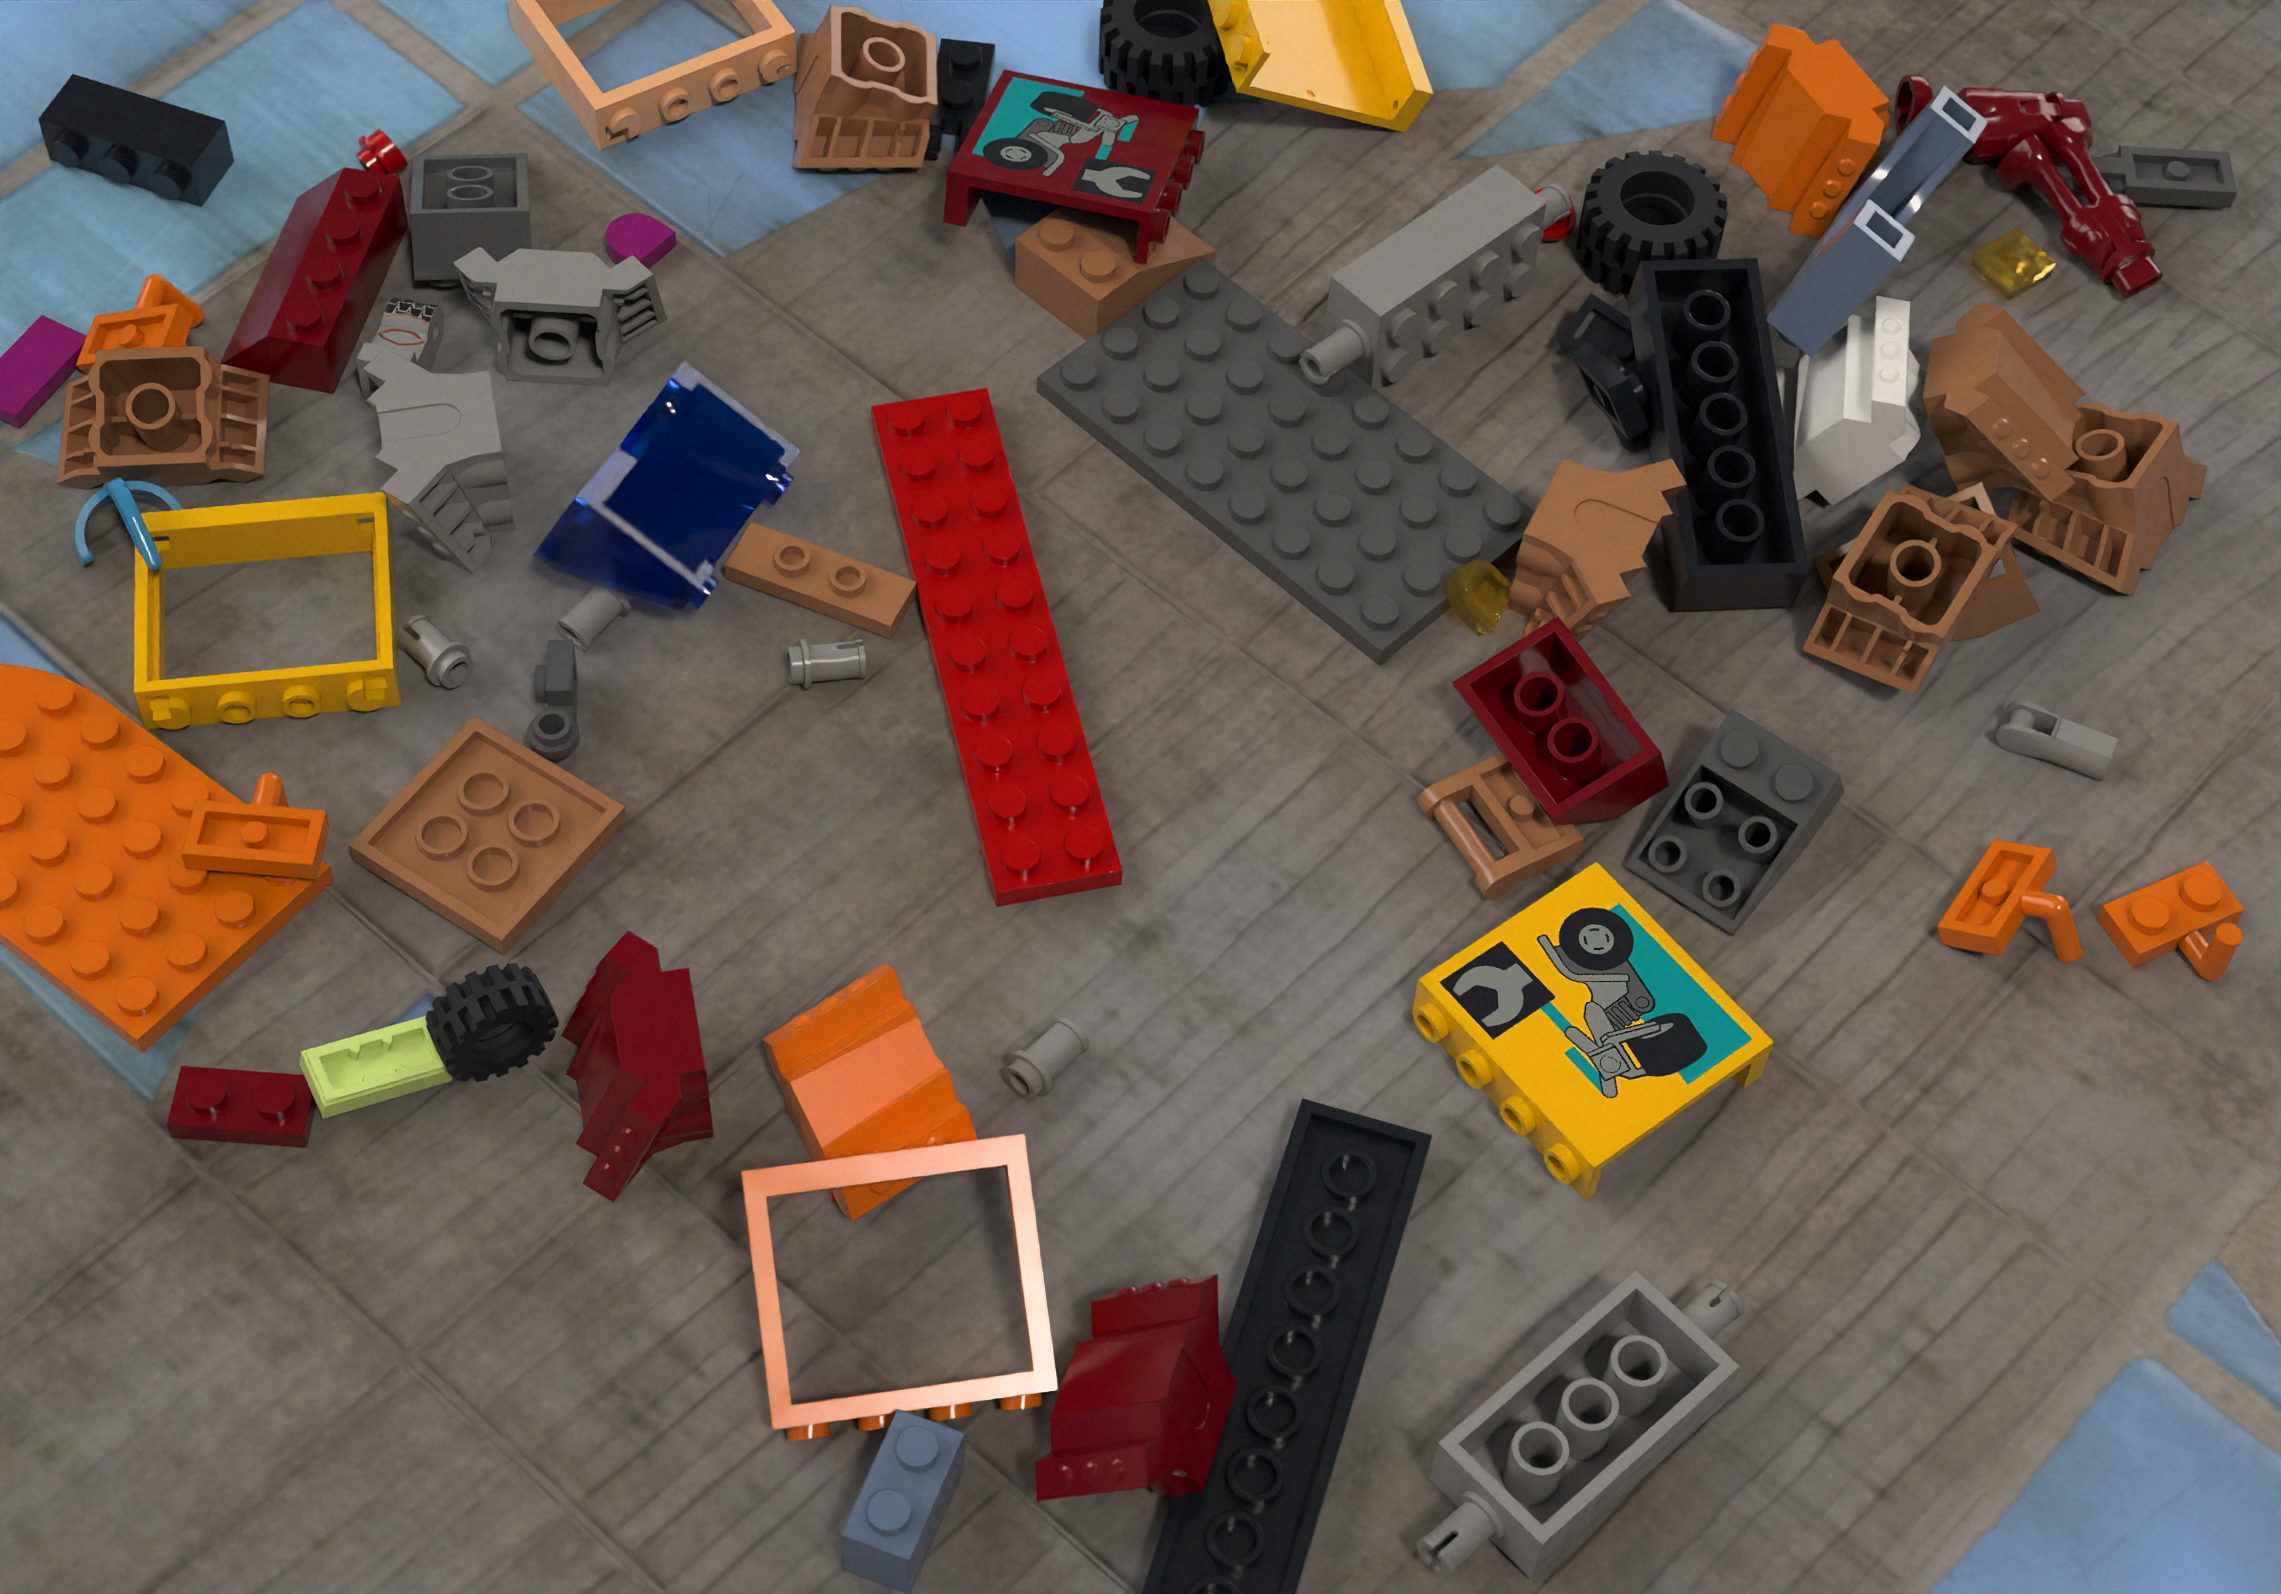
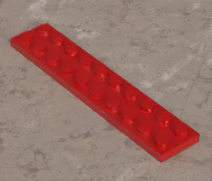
(995, 650)

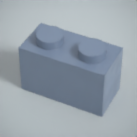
(903, 1501)

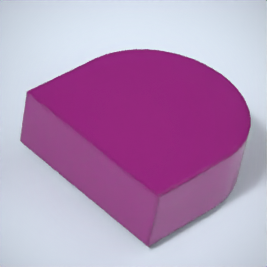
(639, 236)

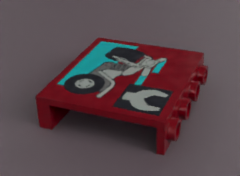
(1079, 152)

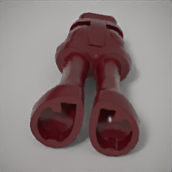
(2102, 233)

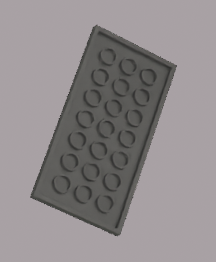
(1298, 477)

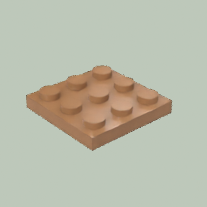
(488, 834)

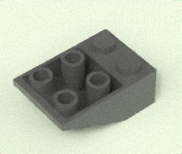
(1736, 823)

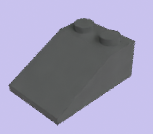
(467, 205)

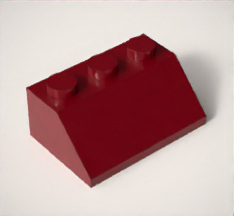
(1564, 728)

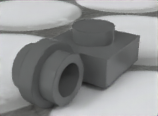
(555, 730)

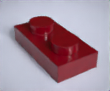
(242, 1107)

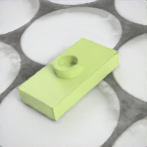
(373, 1067)

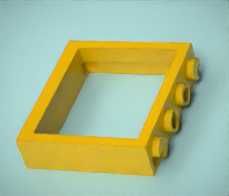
(261, 534)

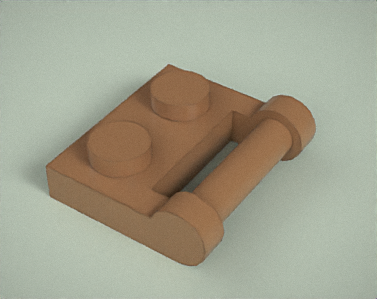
(1511, 815)

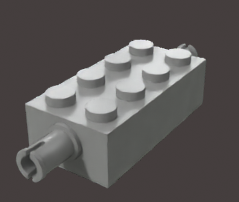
(1434, 279)
(1581, 1425)

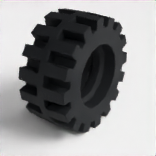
(491, 1022)

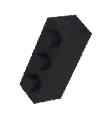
(136, 140)

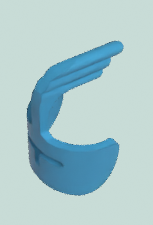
(123, 495)

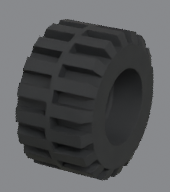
(1162, 51)
(1648, 212)

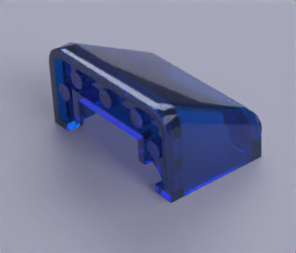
(671, 497)

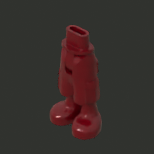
(2009, 114)

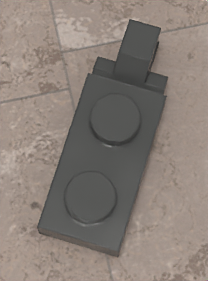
(2168, 176)

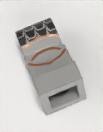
(408, 330)

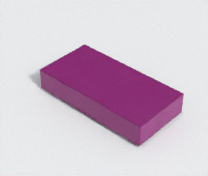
(36, 368)

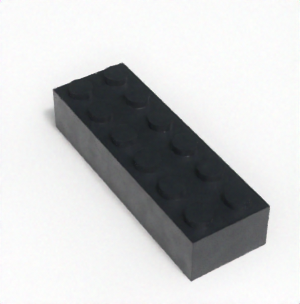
(1722, 422)

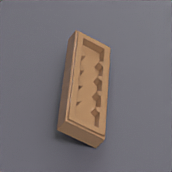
(820, 580)

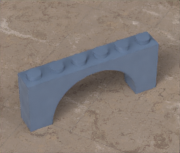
(1869, 230)

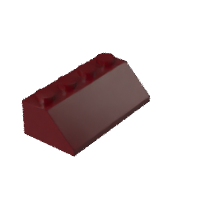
(321, 281)

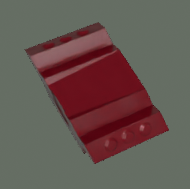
(636, 1064)
(1141, 1395)

